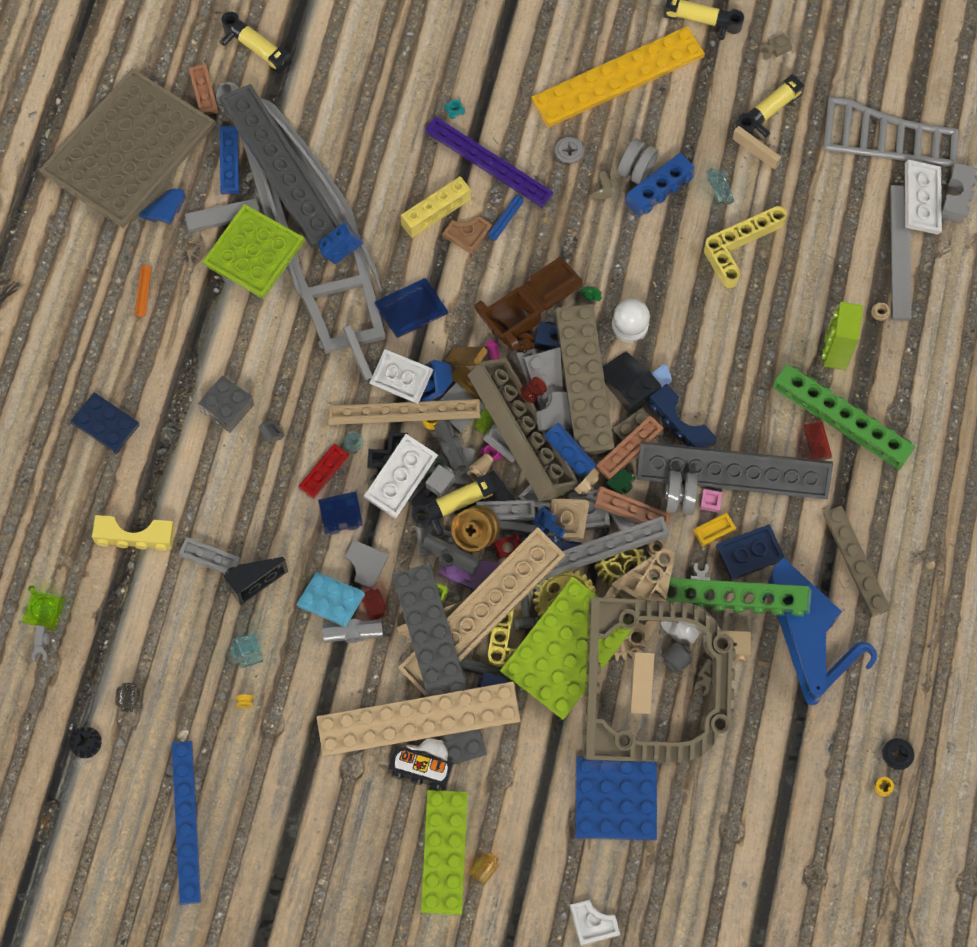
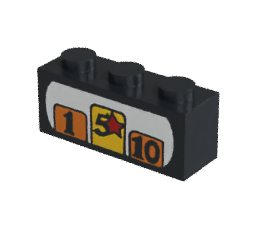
(420, 768)

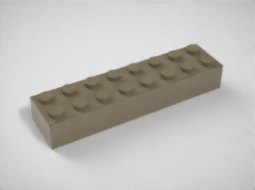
(584, 379)
(517, 423)

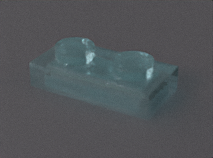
(720, 186)

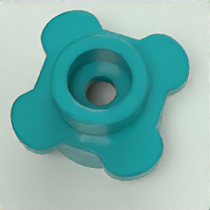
(454, 104)

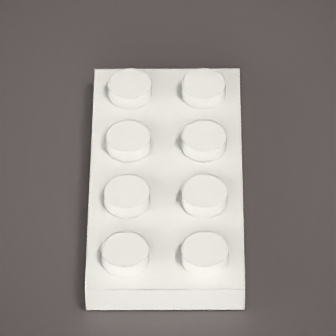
(923, 197)
(400, 476)

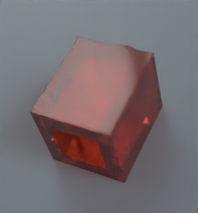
(374, 604)

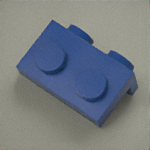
(339, 243)

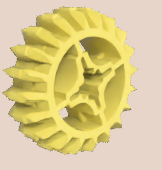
(612, 564)

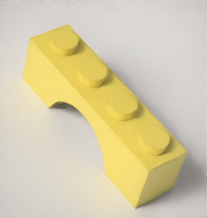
(157, 535)

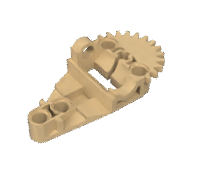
(638, 585)

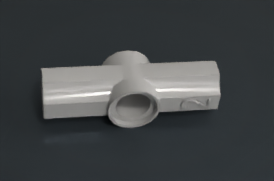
(353, 632)

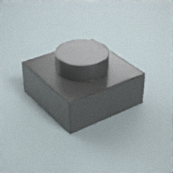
(271, 431)

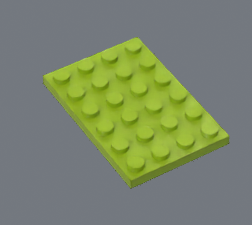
(554, 653)

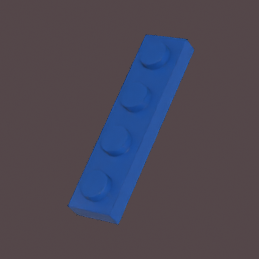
(229, 160)

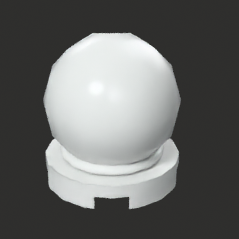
(630, 320)

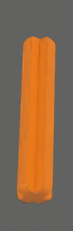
(143, 291)

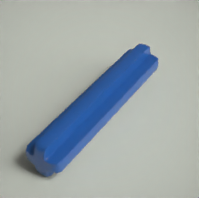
(505, 218)

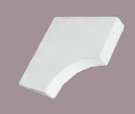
(591, 924)

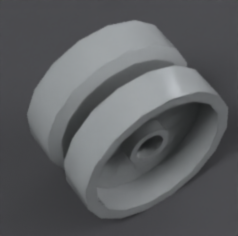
(637, 161)
(682, 493)

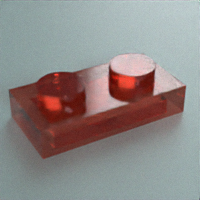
(817, 441)

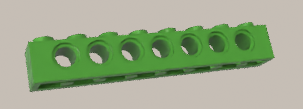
(847, 426)
(741, 590)

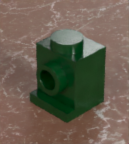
(621, 482)

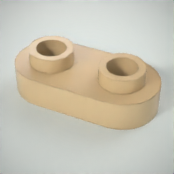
(587, 481)

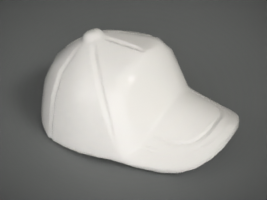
(681, 632)
(431, 748)

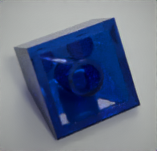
(340, 513)

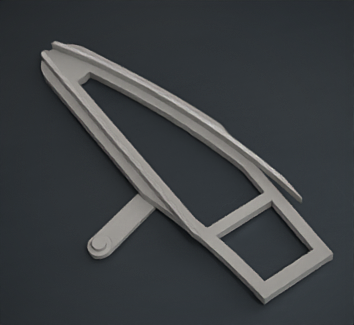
(342, 212)

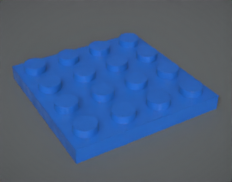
(616, 800)

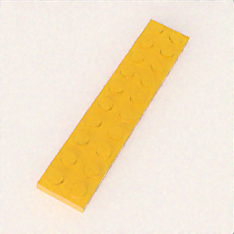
(617, 76)

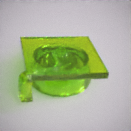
(43, 609)

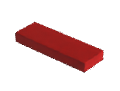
(324, 471)

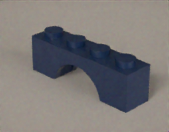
(664, 404)

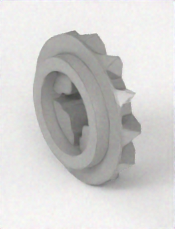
(575, 145)

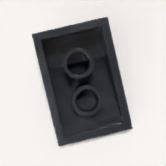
(630, 381)
(253, 577)

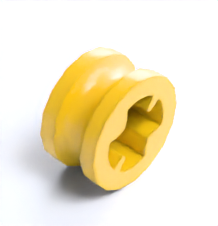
(244, 701)
(887, 781)

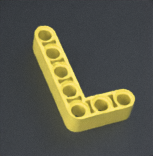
(740, 239)
(501, 647)

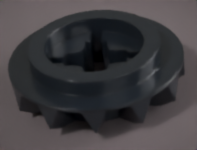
(94, 743)
(905, 750)

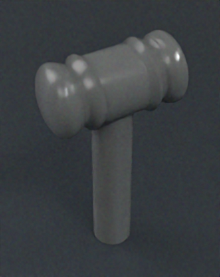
(525, 622)

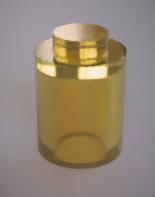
(484, 868)

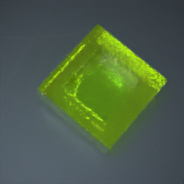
(484, 423)

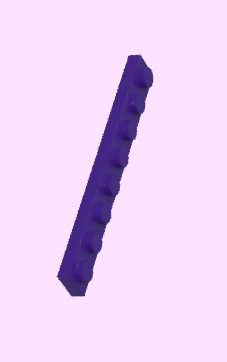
(489, 162)

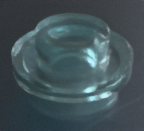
(353, 436)

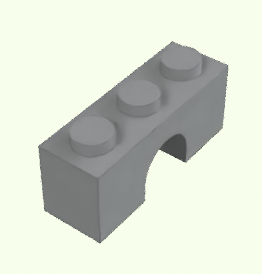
(961, 179)

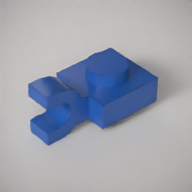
(546, 522)

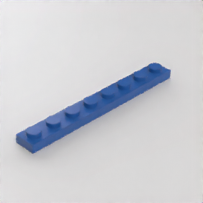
(186, 823)

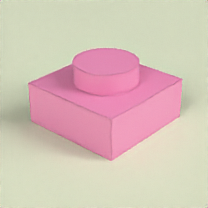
(711, 500)

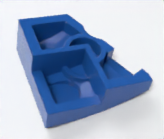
(165, 206)

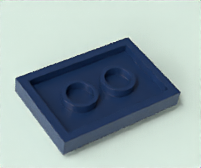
(105, 423)
(750, 552)

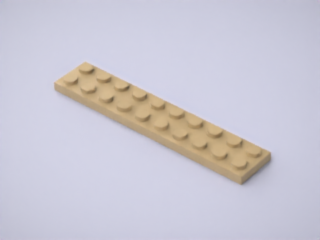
(495, 597)
(418, 719)

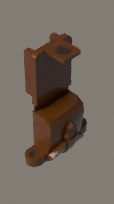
(523, 306)

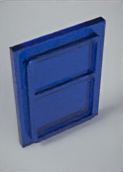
(411, 307)

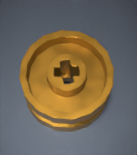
(475, 528)

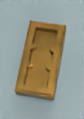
(461, 377)

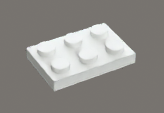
(401, 376)

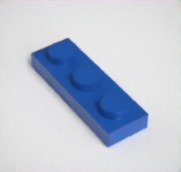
(570, 450)

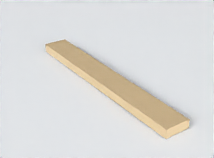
(404, 411)

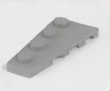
(547, 368)

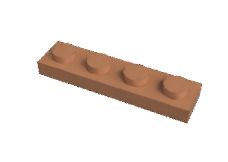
(629, 447)
(627, 507)

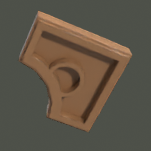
(467, 234)

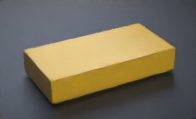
(714, 529)

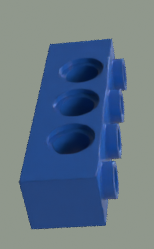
(677, 165)

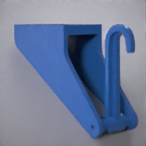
(807, 637)

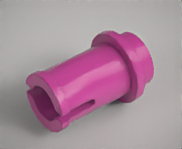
(492, 349)

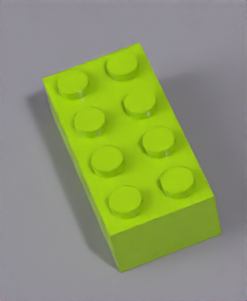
(842, 335)

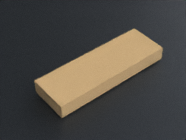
(756, 147)
(642, 682)

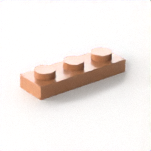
(203, 89)

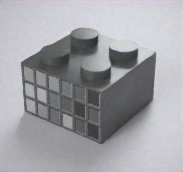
(226, 404)

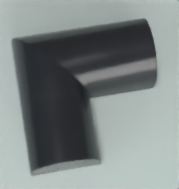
(378, 458)

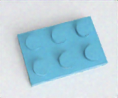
(330, 599)

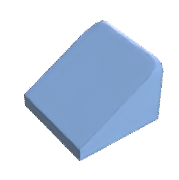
(662, 375)

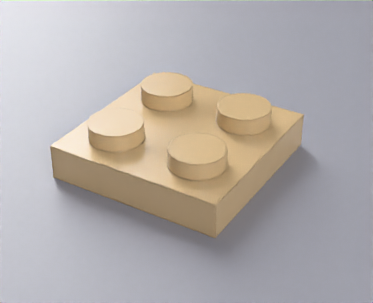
(571, 517)

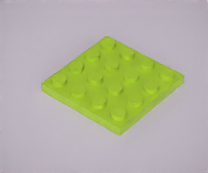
(253, 251)

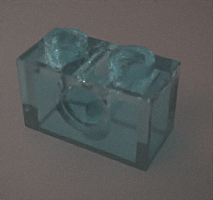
(246, 651)

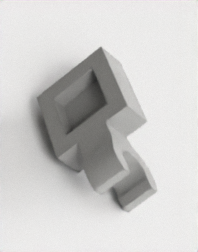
(42, 638)

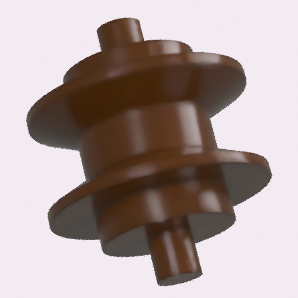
(526, 342)

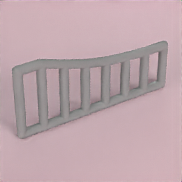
(884, 118)

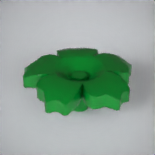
(590, 292)

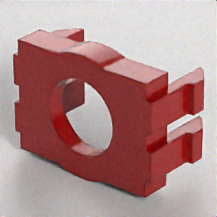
(514, 540)

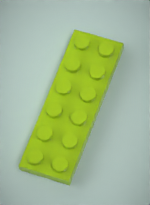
(444, 852)

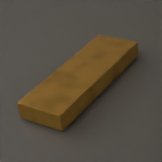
(466, 356)

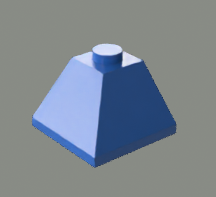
(438, 381)

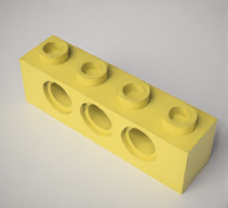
(435, 207)

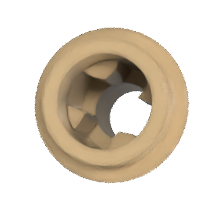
(480, 467)

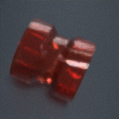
(533, 390)

